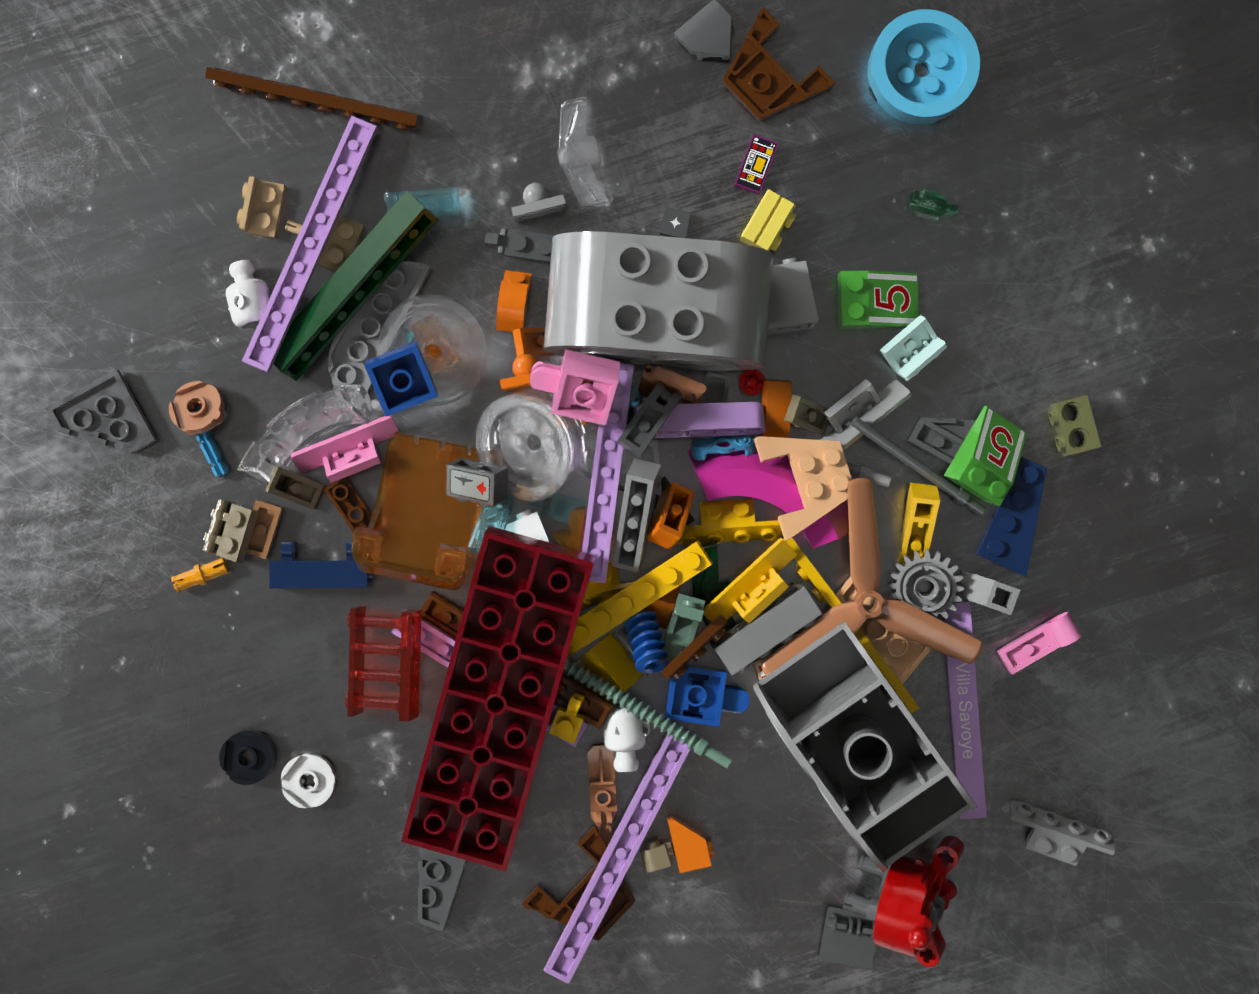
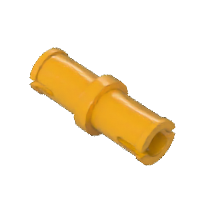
(200, 574)

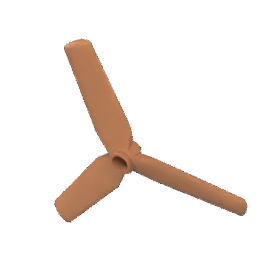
(893, 615)

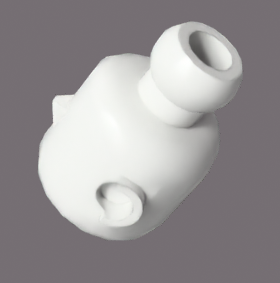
(246, 296)
(624, 735)

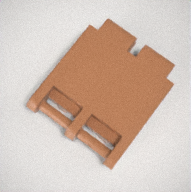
(683, 385)

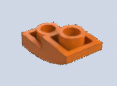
(775, 401)

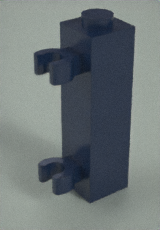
(316, 573)

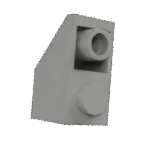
(988, 593)

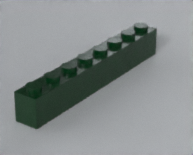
(353, 284)

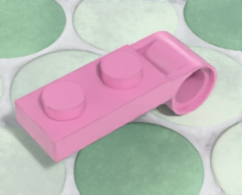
(1039, 642)

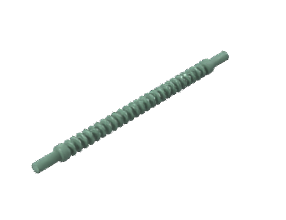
(700, 746)

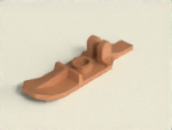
(602, 780)

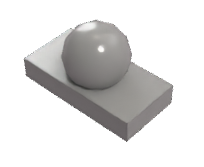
(537, 203)

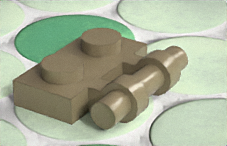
(236, 533)

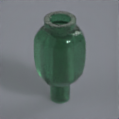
(931, 203)

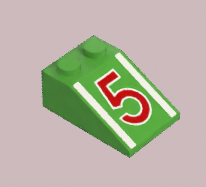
(876, 299)
(988, 457)

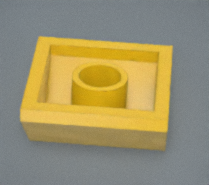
(611, 662)

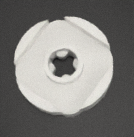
(308, 796)

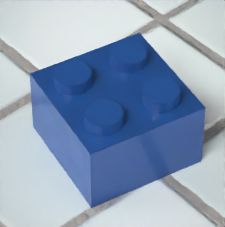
(401, 378)

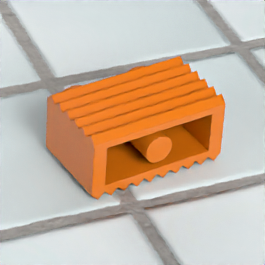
(670, 515)

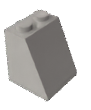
(791, 298)

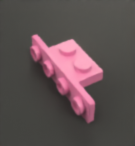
(348, 451)

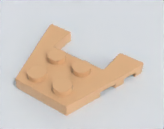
(819, 475)

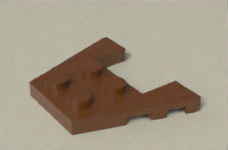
(762, 82)
(544, 903)

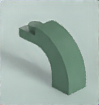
(683, 624)

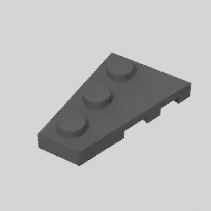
(438, 887)

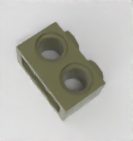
(1082, 423)

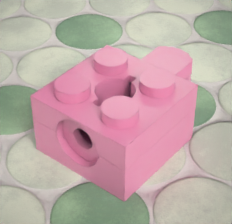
(572, 396)

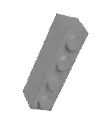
(636, 515)
(774, 625)

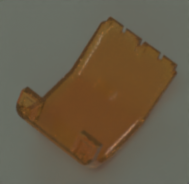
(415, 526)

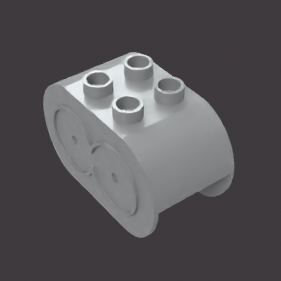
(659, 300)
(862, 747)

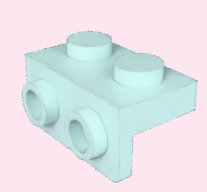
(913, 348)

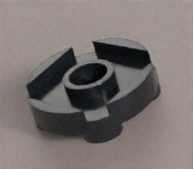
(238, 744)

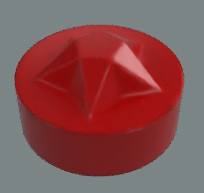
(751, 382)

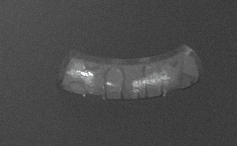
(301, 425)

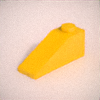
(919, 519)

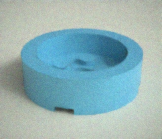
(943, 47)

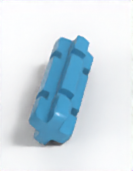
(212, 454)

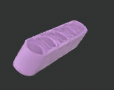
(713, 420)

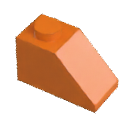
(689, 846)

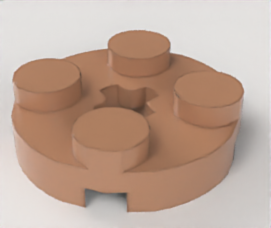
(204, 420)

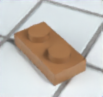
(264, 529)

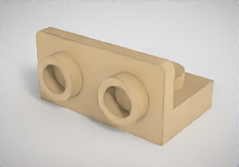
(261, 207)

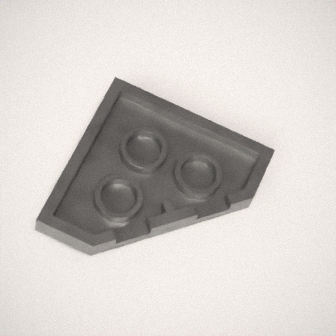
(104, 415)

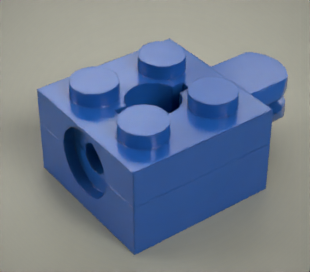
(702, 696)

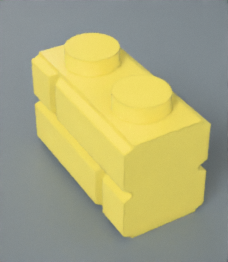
(768, 222)

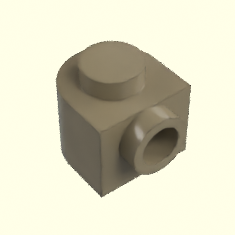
(657, 855)

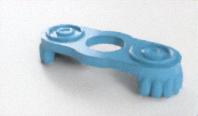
(708, 446)

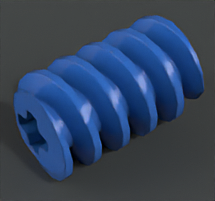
(646, 643)

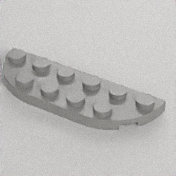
(360, 336)

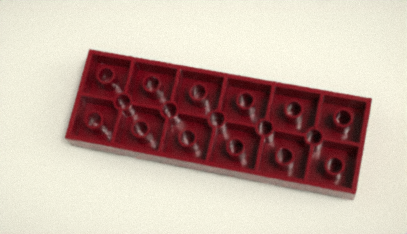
(497, 697)

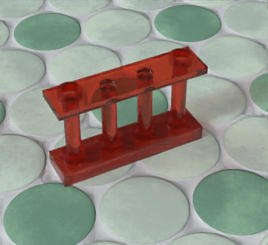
(407, 651)

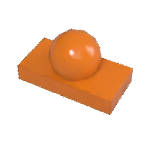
(522, 370)

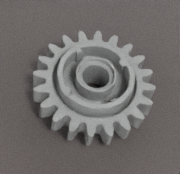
(930, 569)

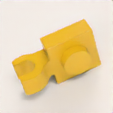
(568, 721)

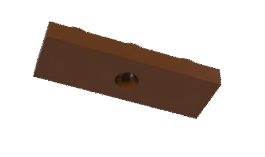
(347, 500)
(695, 649)

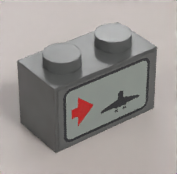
(476, 482)

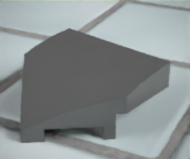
(708, 32)

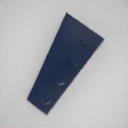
(1013, 525)

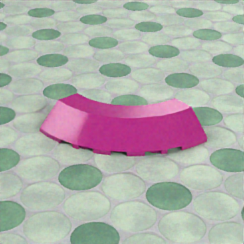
(768, 481)

